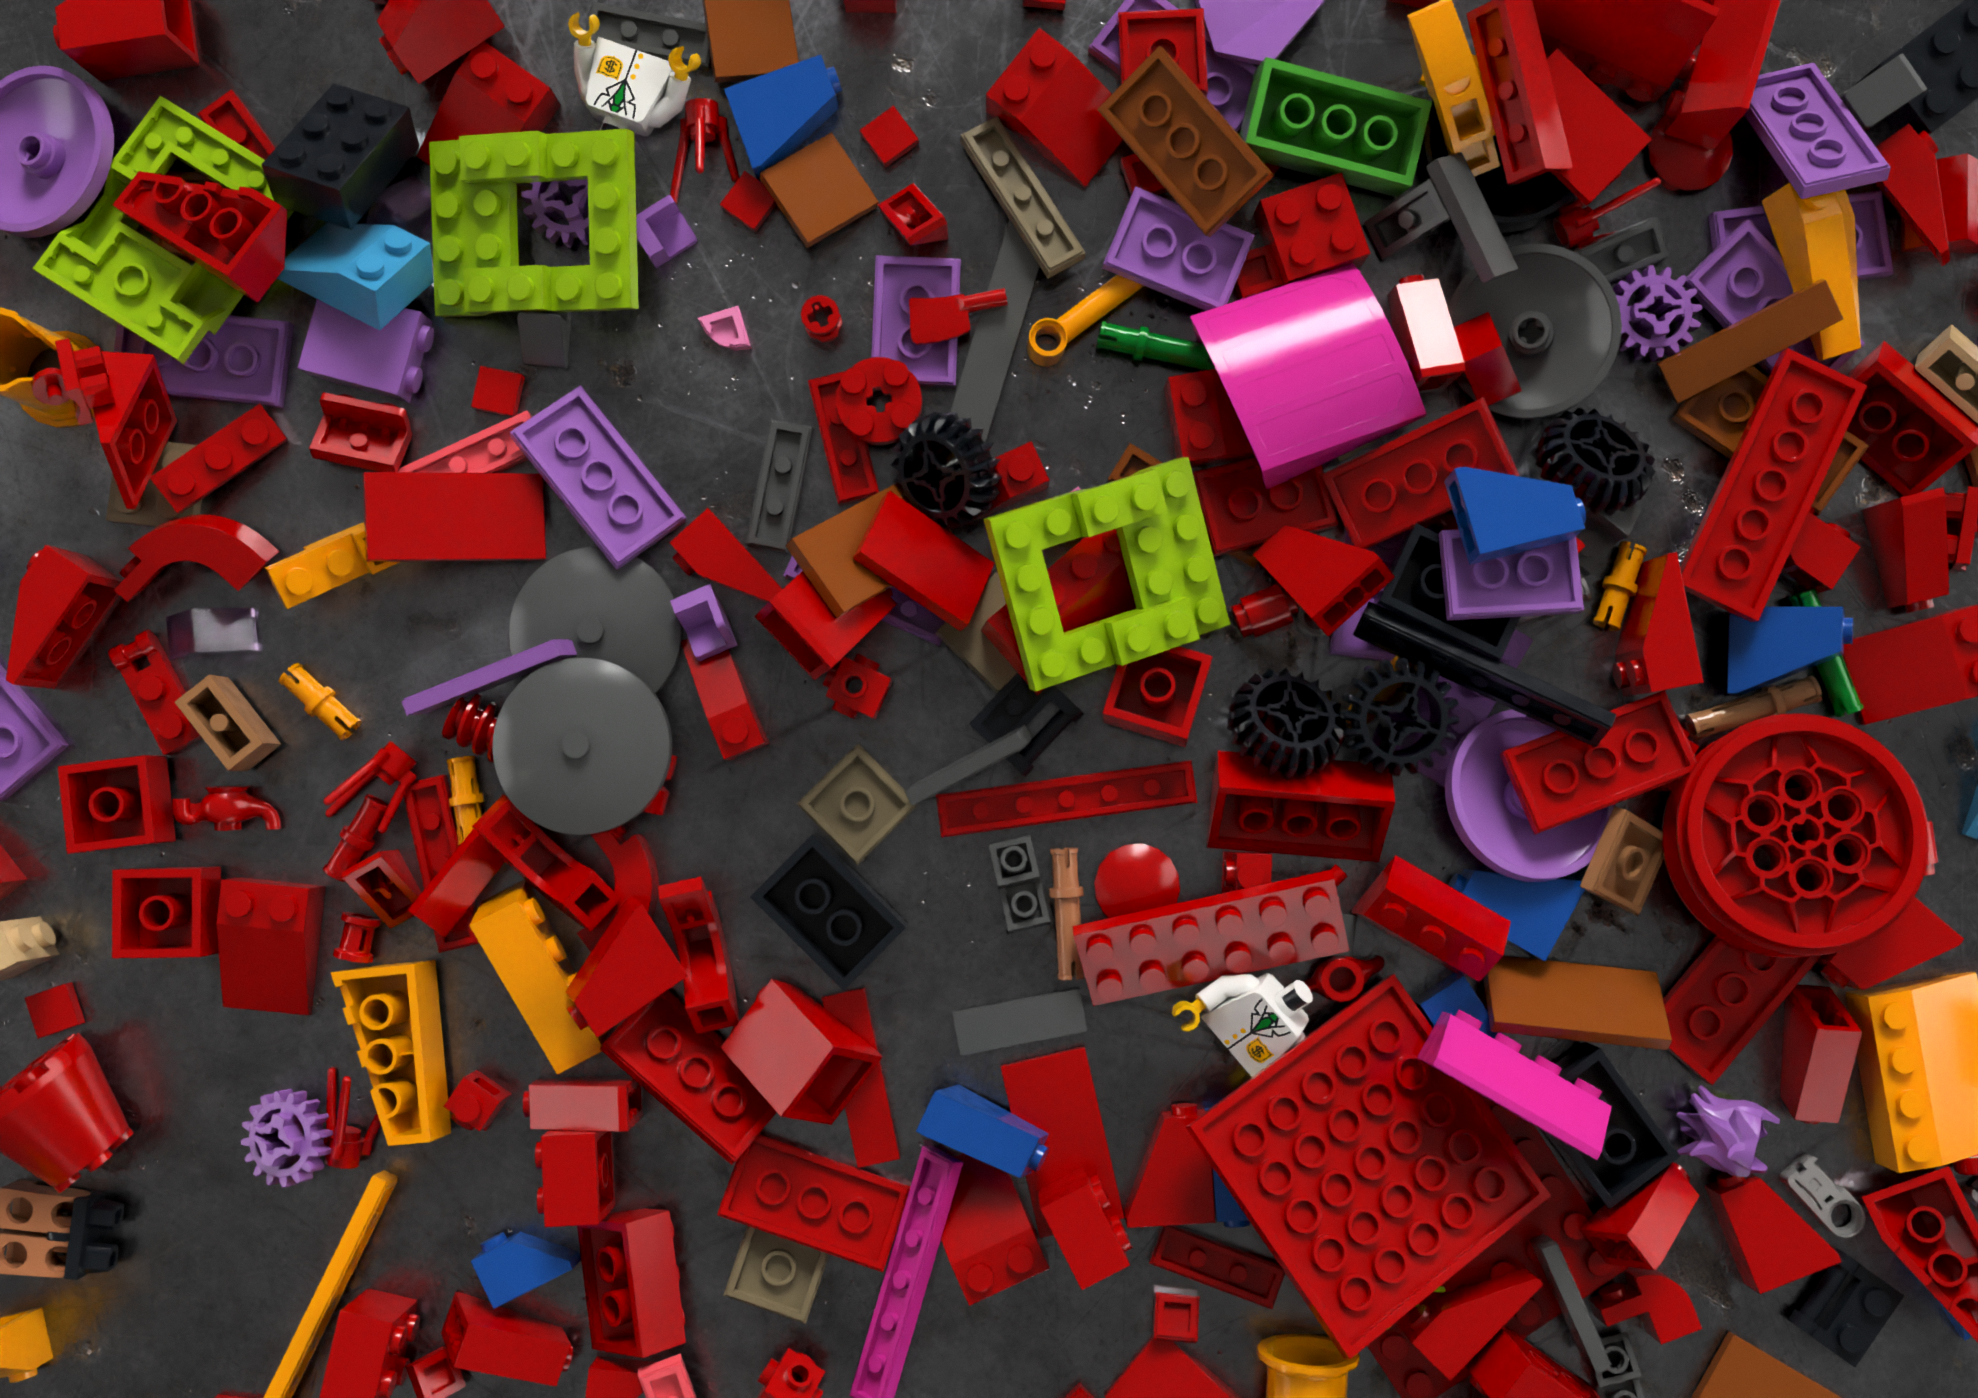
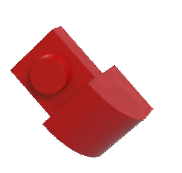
(1652, 1295)

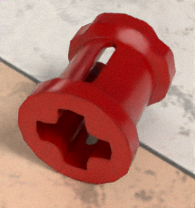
(831, 311)
(357, 937)

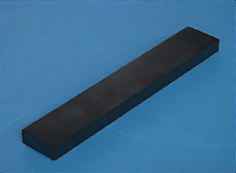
(1484, 675)

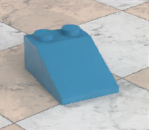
(362, 270)

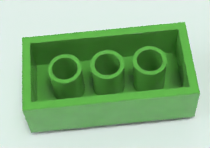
(1334, 127)

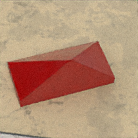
(915, 216)

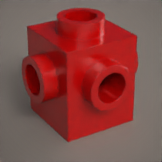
(873, 691)
(791, 1377)

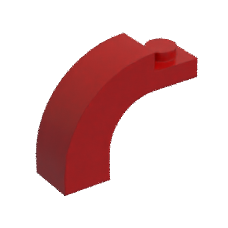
(211, 540)
(545, 865)
(634, 876)
(702, 954)

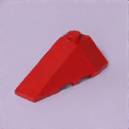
(221, 229)
(1935, 1238)

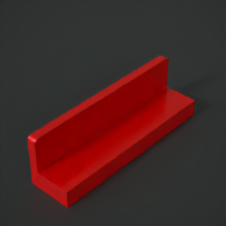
(1519, 89)

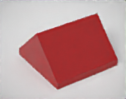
(1960, 203)

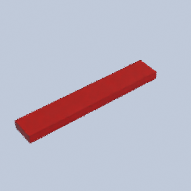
(1066, 798)

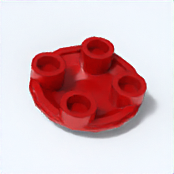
(1686, 164)
(1135, 880)

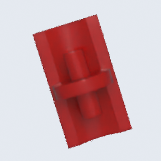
(80, 378)
(1962, 508)

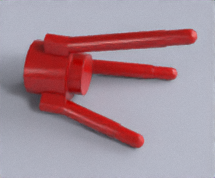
(701, 125)
(1577, 224)
(389, 765)
(346, 1140)

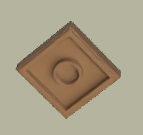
(1625, 861)

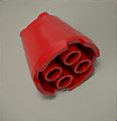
(61, 1115)

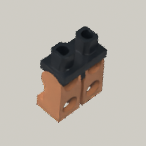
(55, 1231)

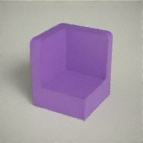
(664, 231)
(704, 622)

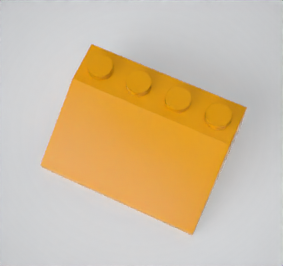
(1919, 1069)

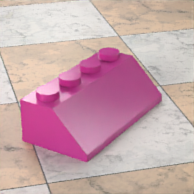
(1517, 1083)

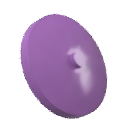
(51, 150)
(1491, 816)

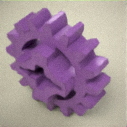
(553, 205)
(1664, 298)
(286, 1137)

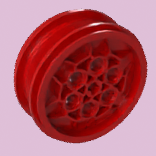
(1766, 912)

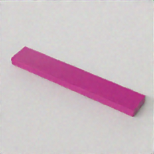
(907, 1274)

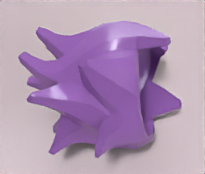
(1726, 1133)

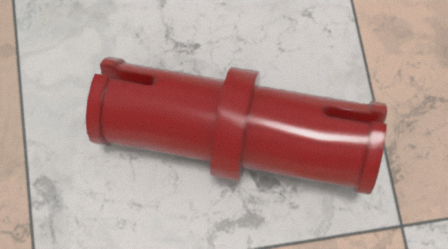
(356, 837)

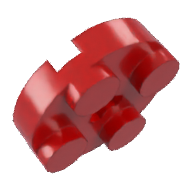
(859, 384)

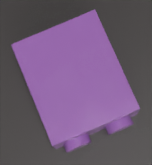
(367, 358)

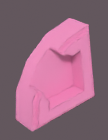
(727, 329)

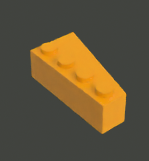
(534, 971)
(400, 1046)

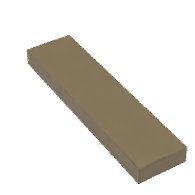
(1022, 197)

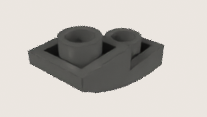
(1019, 884)
(1622, 1378)

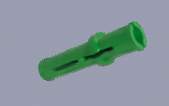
(1155, 346)
(1832, 672)

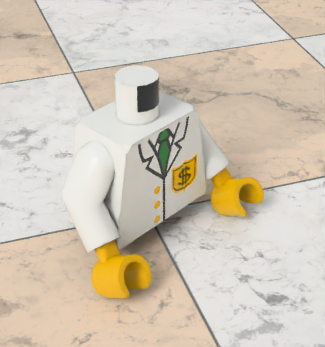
(627, 85)
(1251, 1016)

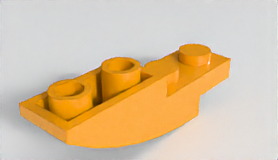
(1454, 85)
(323, 566)

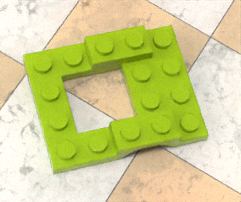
(478, 222)
(129, 274)
(1164, 558)

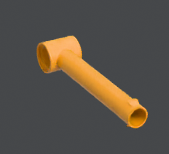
(1078, 319)

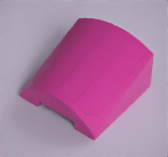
(1310, 370)

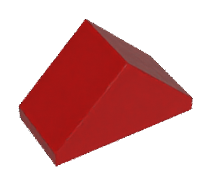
(1486, 360)
(384, 885)
(614, 1378)

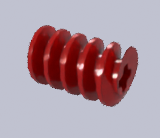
(472, 725)

